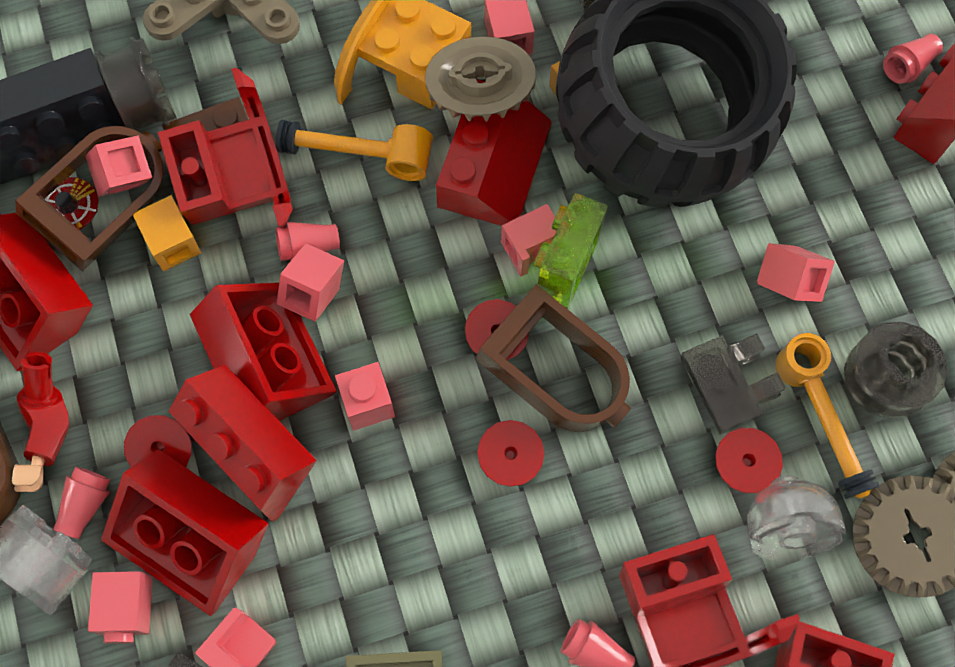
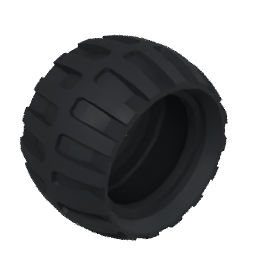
(741, 46)

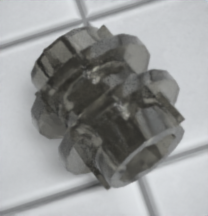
(895, 370)

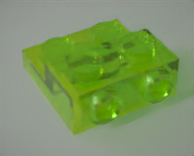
(568, 255)

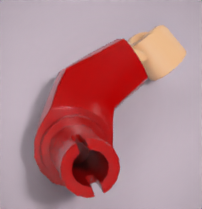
(46, 418)

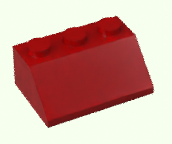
(930, 123)
(493, 164)
(37, 293)
(263, 346)
(243, 438)
(182, 530)

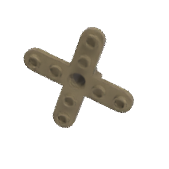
(270, 18)

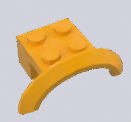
(401, 40)

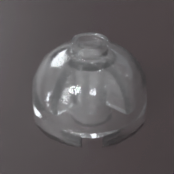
(794, 517)

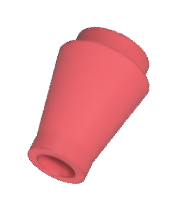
(910, 59)
(295, 235)
(80, 500)
(591, 647)

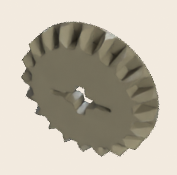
(503, 65)
(880, 539)

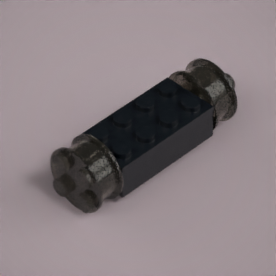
(69, 98)

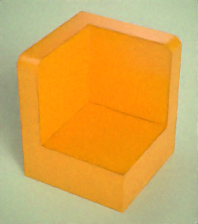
(166, 233)

